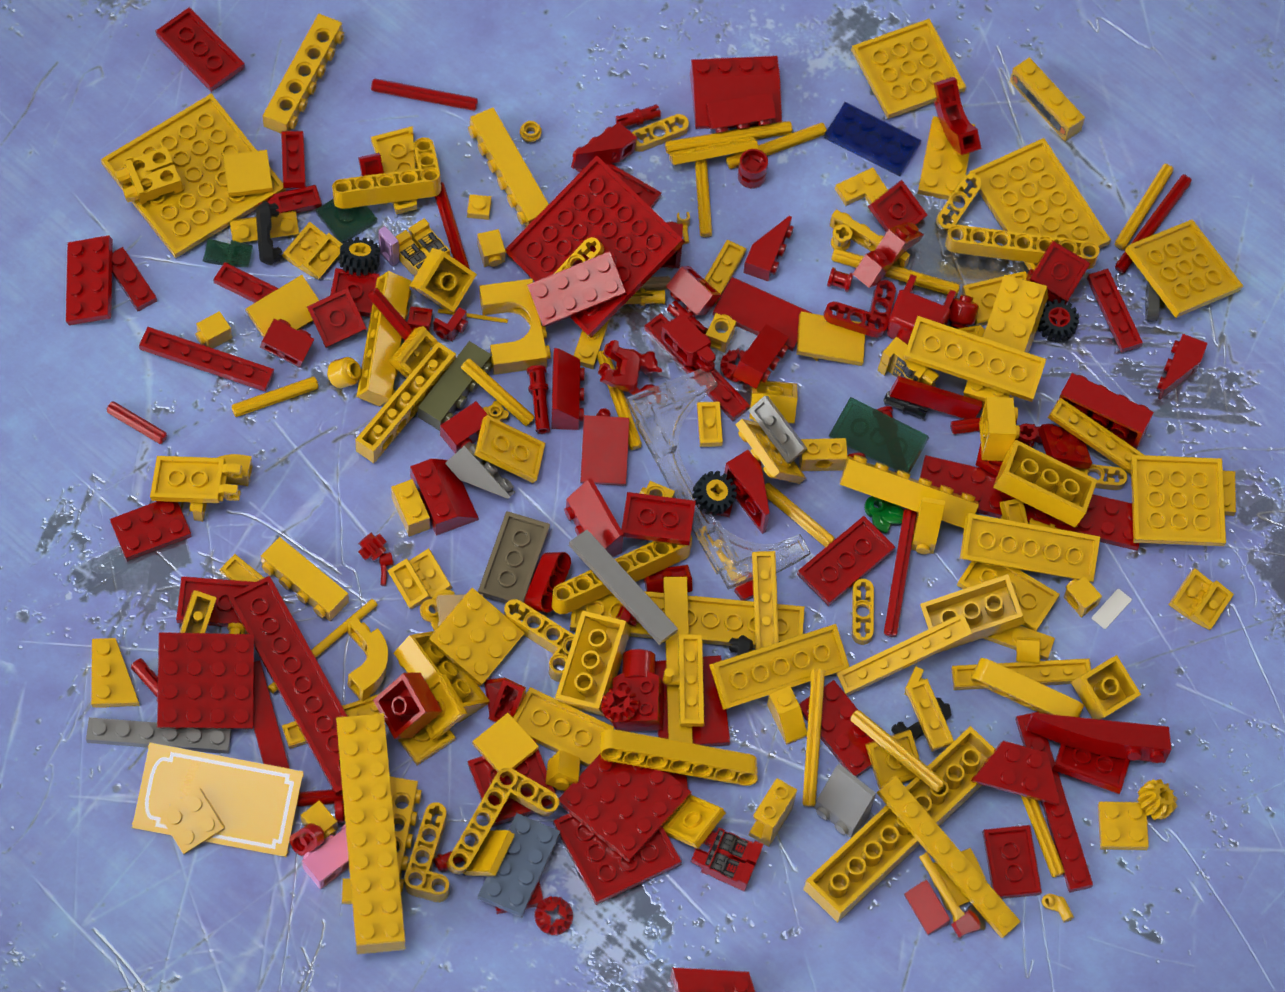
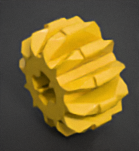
(1157, 799)

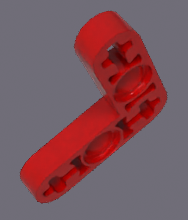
(873, 316)

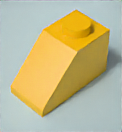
(787, 715)

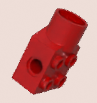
(640, 677)

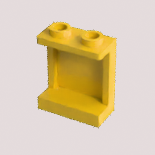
(773, 812)

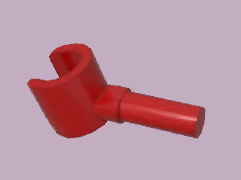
(385, 560)

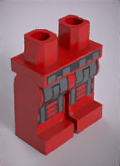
(729, 858)

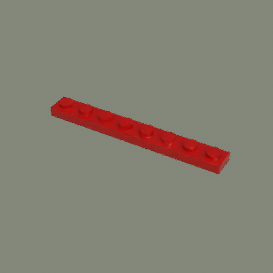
(1059, 818)

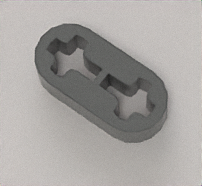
(1151, 303)

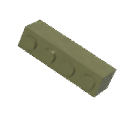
(453, 387)

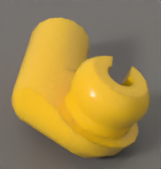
(1058, 904)

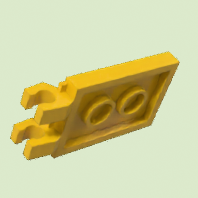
(195, 480)

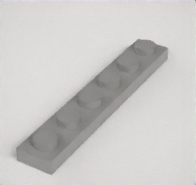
(142, 733)

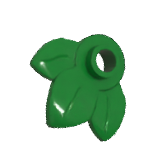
(884, 515)

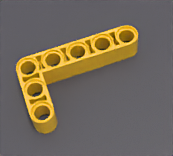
(392, 186)
(491, 812)

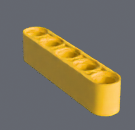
(1024, 690)

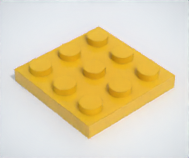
(765, 450)
(475, 636)

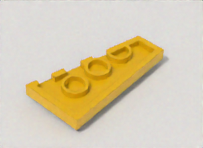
(397, 155)

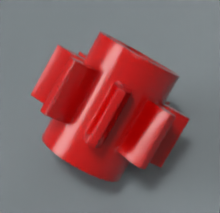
(372, 546)

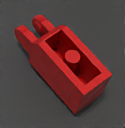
(688, 343)

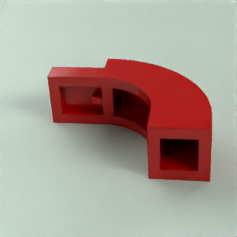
(956, 126)

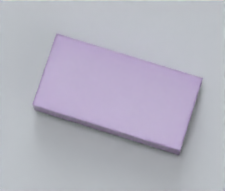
(388, 246)

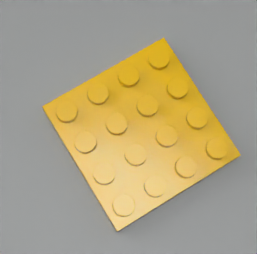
(905, 67)
(1184, 268)
(1178, 500)

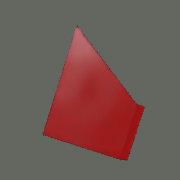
(504, 697)

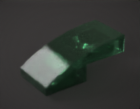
(235, 253)

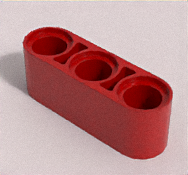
(549, 573)

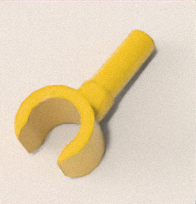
(685, 222)

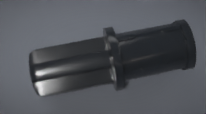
(905, 406)

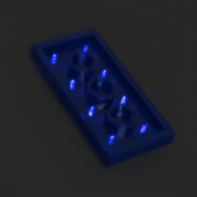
(872, 139)

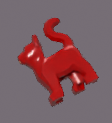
(627, 368)

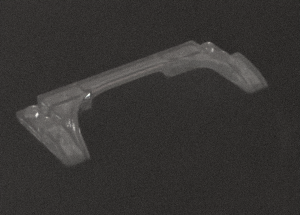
(659, 420)

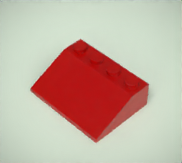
(730, 79)

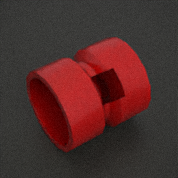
(752, 168)

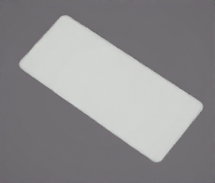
(1111, 608)

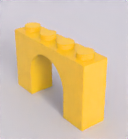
(530, 349)

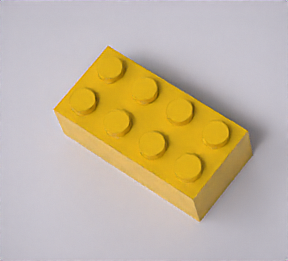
(1045, 483)
(986, 606)

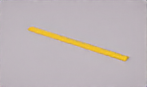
(476, 316)

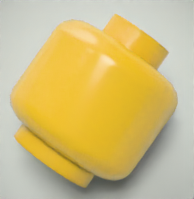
(344, 372)

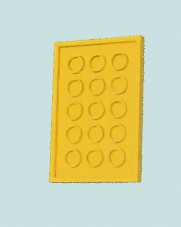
(1036, 196)

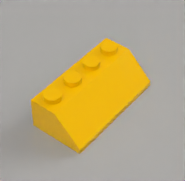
(421, 656)
(593, 661)

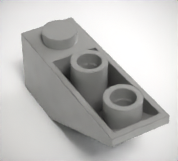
(479, 472)

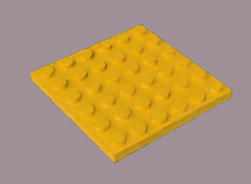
(196, 145)

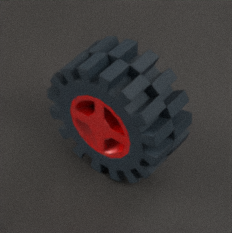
(1065, 317)

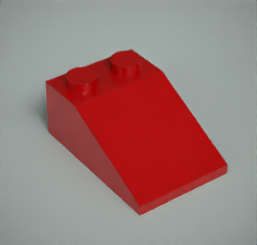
(750, 487)

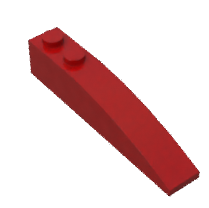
(1105, 737)

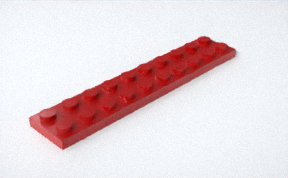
(1104, 517)
(293, 672)

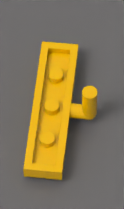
(689, 680)

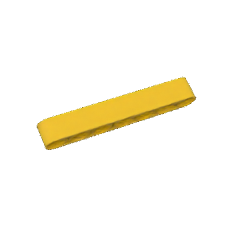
(1011, 241)
(637, 563)
(678, 757)

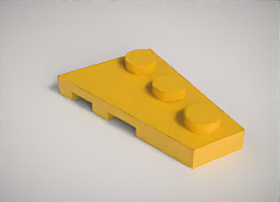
(110, 676)

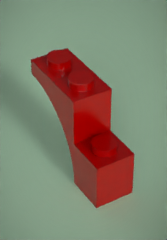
(890, 249)

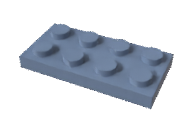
(521, 866)

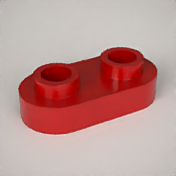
(307, 839)

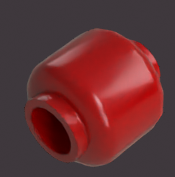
(963, 311)

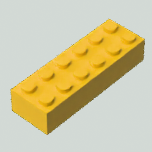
(1012, 324)

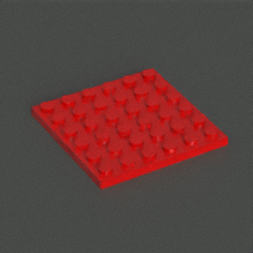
(601, 208)

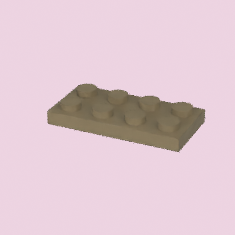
(514, 558)

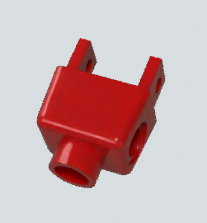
(910, 306)

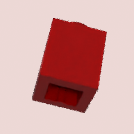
(610, 146)
(765, 251)
(1186, 360)

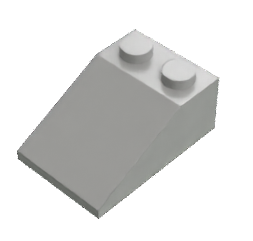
(845, 801)

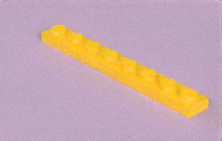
(948, 856)

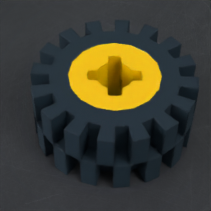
(359, 256)
(708, 498)

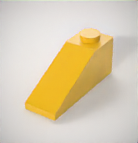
(927, 525)

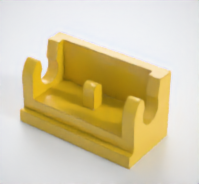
(413, 351)

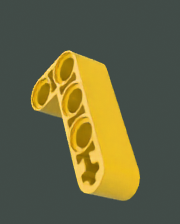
(540, 634)
(428, 850)

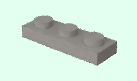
(777, 429)

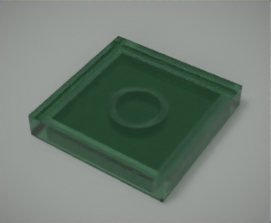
(346, 222)

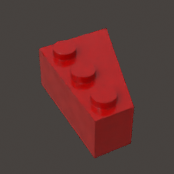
(710, 980)

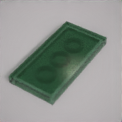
(879, 436)

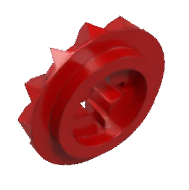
(728, 363)
(615, 713)
(543, 919)

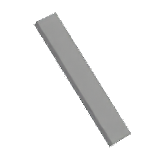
(623, 587)

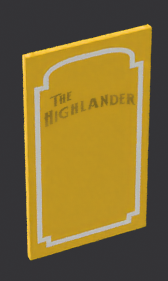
(248, 797)

